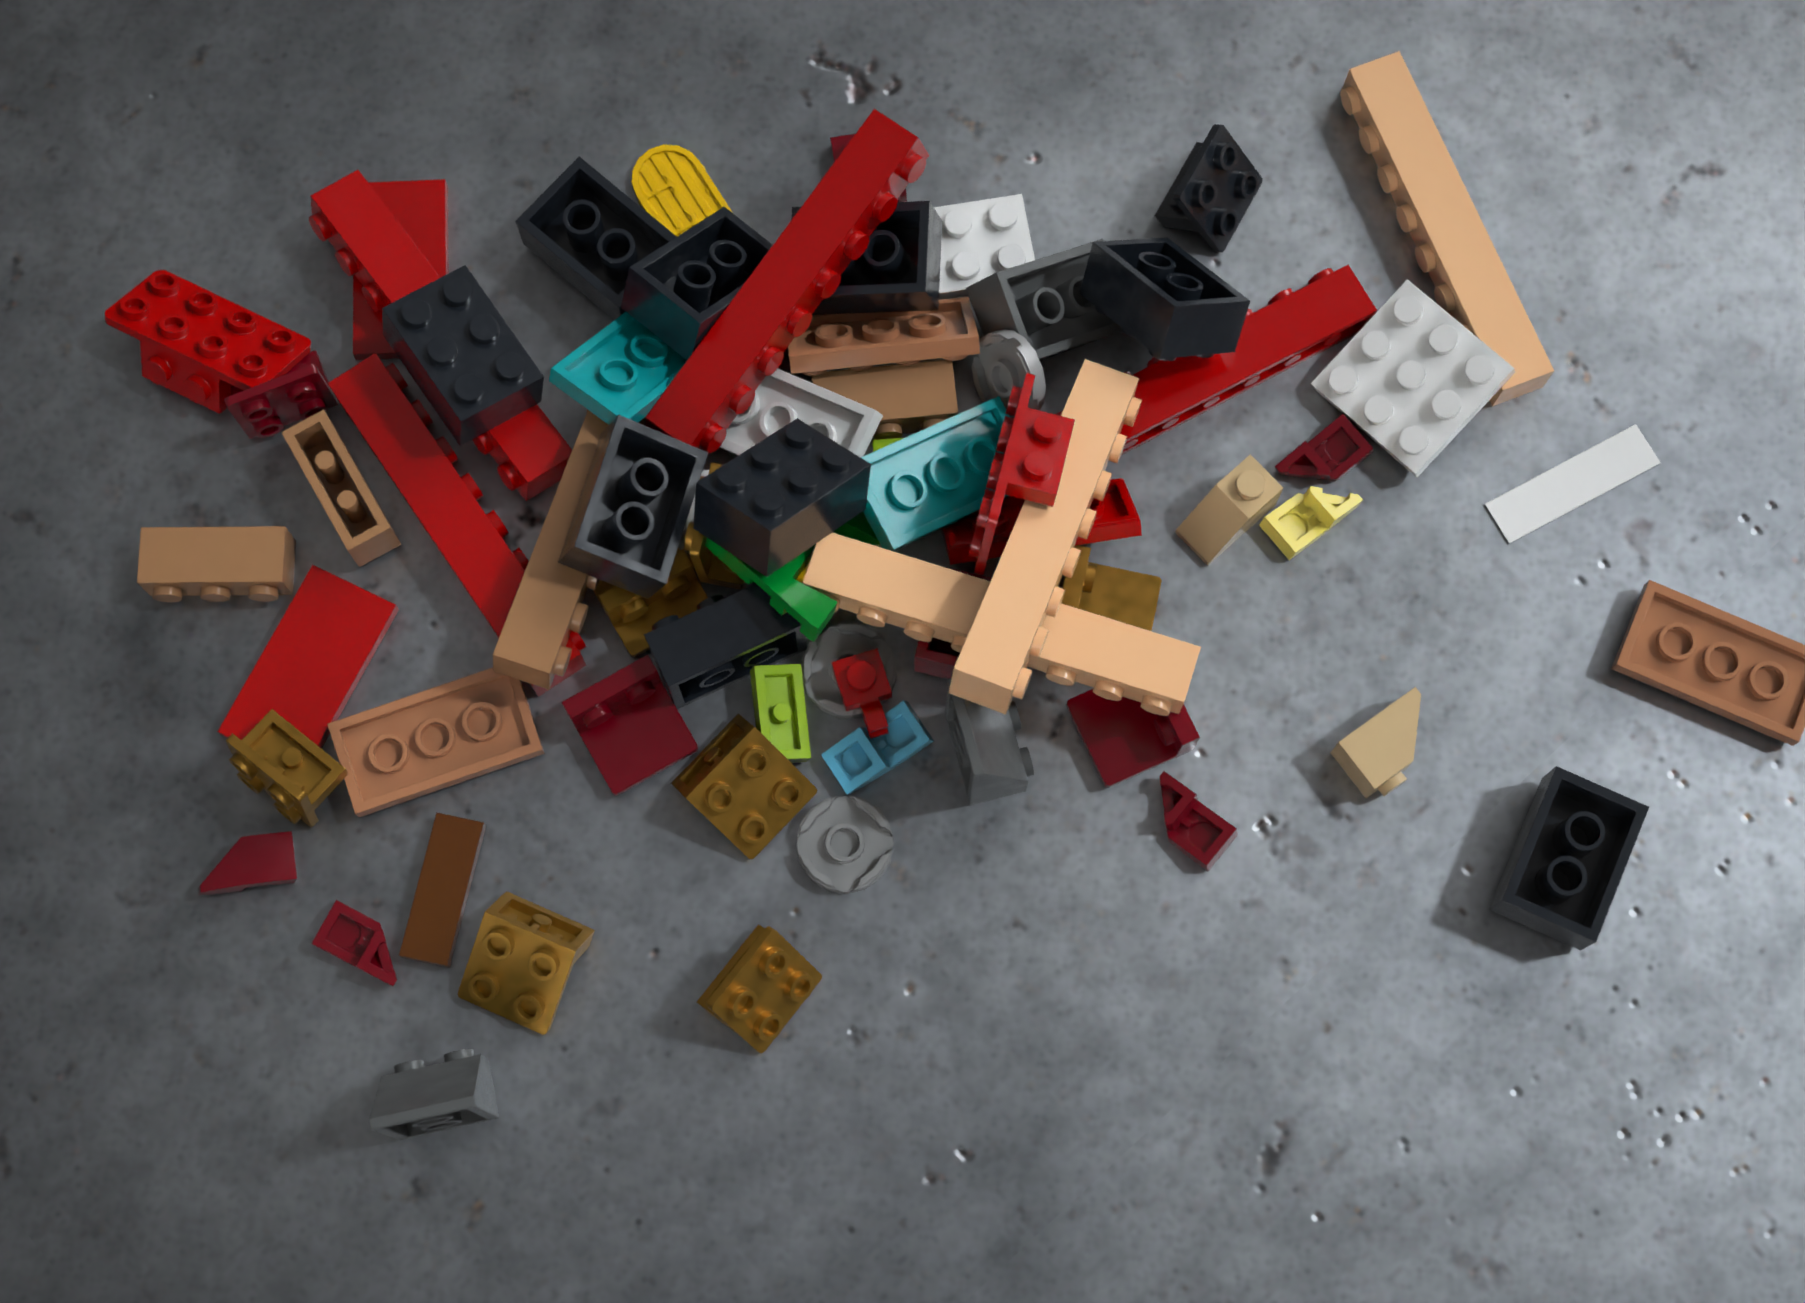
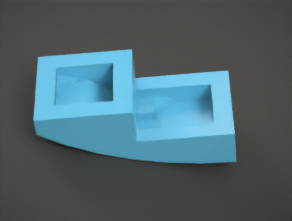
(861, 760)

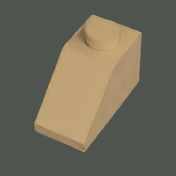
(1230, 509)
(1382, 747)

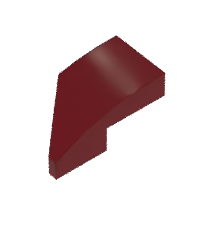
(1328, 454)
(1192, 825)
(253, 863)
(356, 941)

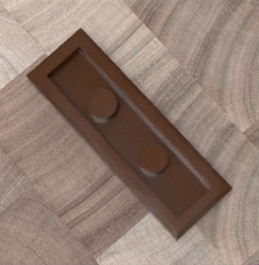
(442, 890)

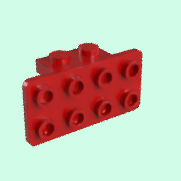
(203, 341)
(1030, 468)

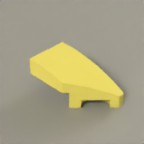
(1306, 519)

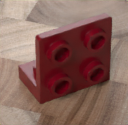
(282, 400)
(630, 725)
(1127, 738)

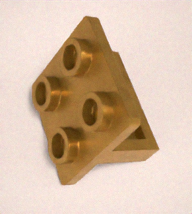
(635, 615)
(286, 766)
(760, 988)

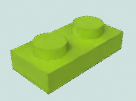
(781, 709)

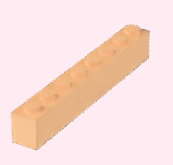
(1442, 218)
(1043, 545)
(944, 603)

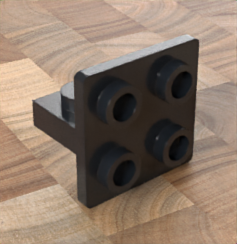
(1211, 190)

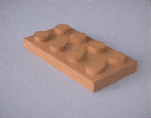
(885, 337)
(1716, 662)
(434, 740)

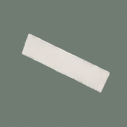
(1572, 483)

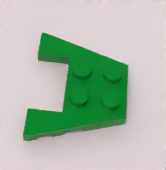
(787, 594)

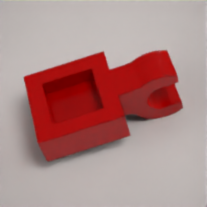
(863, 686)

